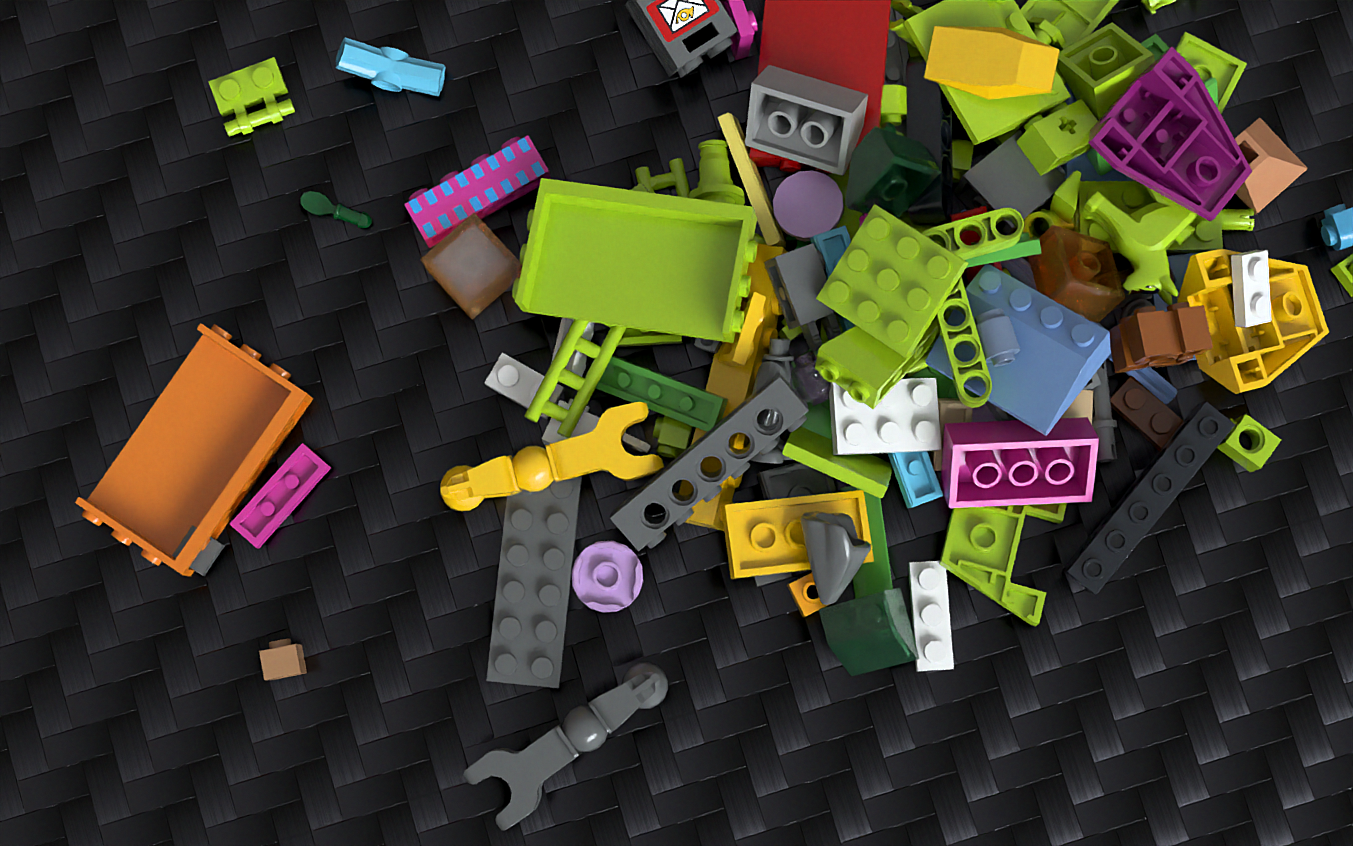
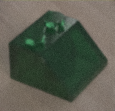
(888, 172)
(870, 632)

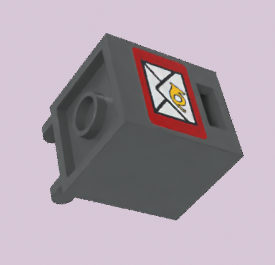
(671, 21)

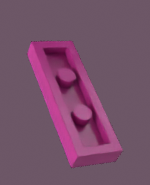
(280, 496)

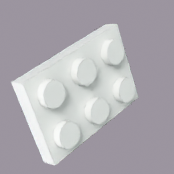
(900, 423)

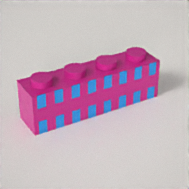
(479, 189)

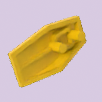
(990, 62)

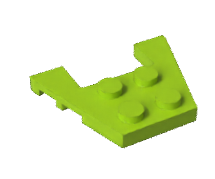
(983, 549)

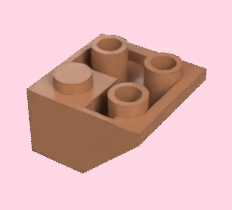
(1271, 162)

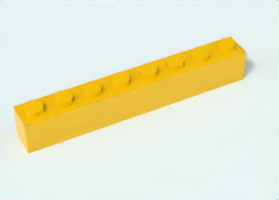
(737, 385)

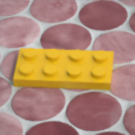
(769, 535)

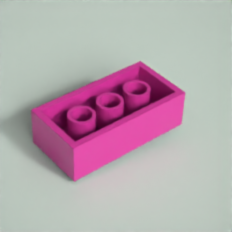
(1017, 464)

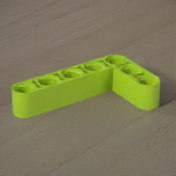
(966, 333)

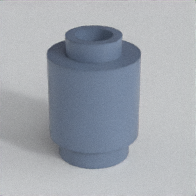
(997, 337)

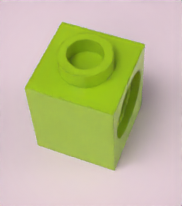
(1262, 446)

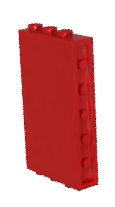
(832, 43)

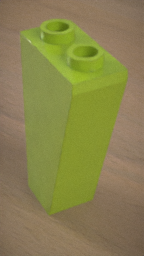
(867, 365)

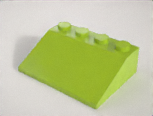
(980, 116)

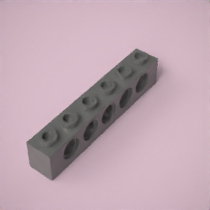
(775, 395)

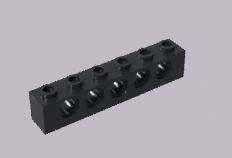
(1148, 497)

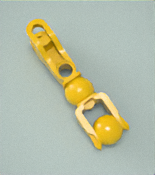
(538, 467)

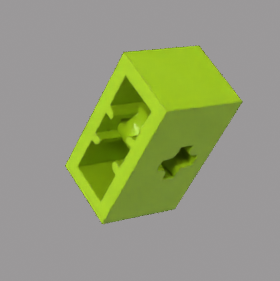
(1058, 136)

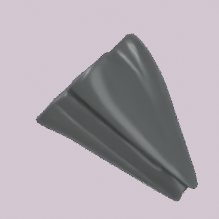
(832, 552)

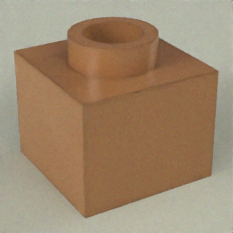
(282, 660)

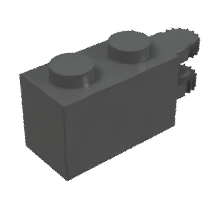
(797, 282)

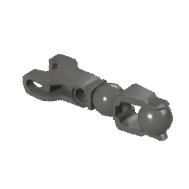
(581, 731)

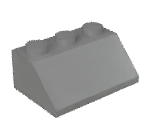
(804, 119)

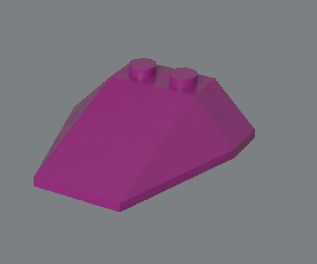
(1173, 138)

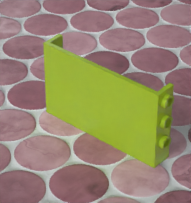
(637, 260)

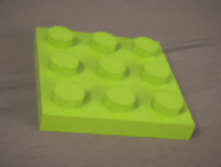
(892, 281)

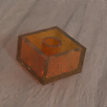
(1077, 273)

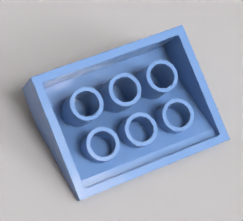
(1055, 353)

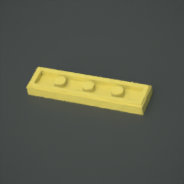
(751, 180)

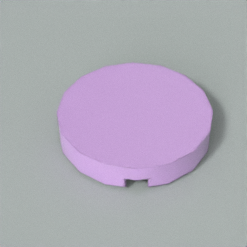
(807, 204)
(607, 576)

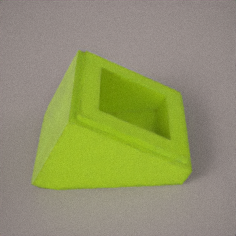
(1066, 196)

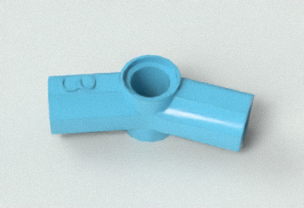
(390, 68)

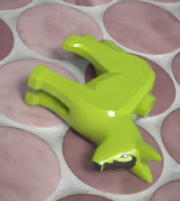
(1144, 239)

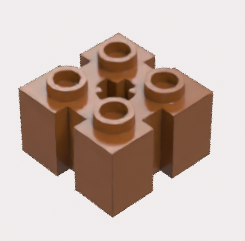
(1159, 337)

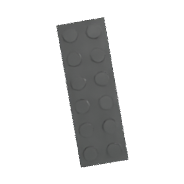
(534, 585)

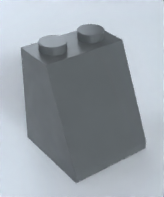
(1008, 181)

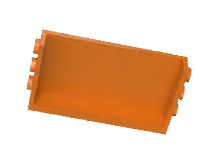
(197, 451)

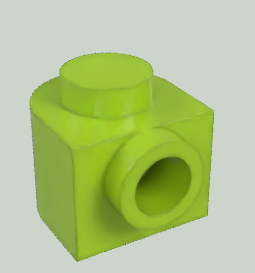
(894, 104)
(962, 157)
(672, 436)

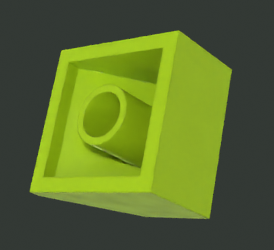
(1103, 66)

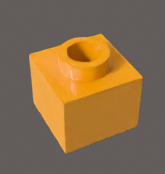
(804, 603)

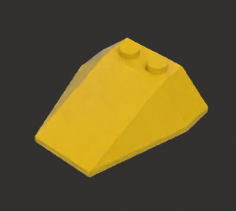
(1258, 353)

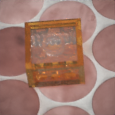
(472, 265)

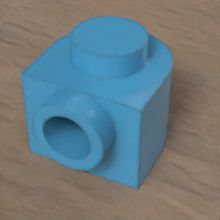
(1338, 227)

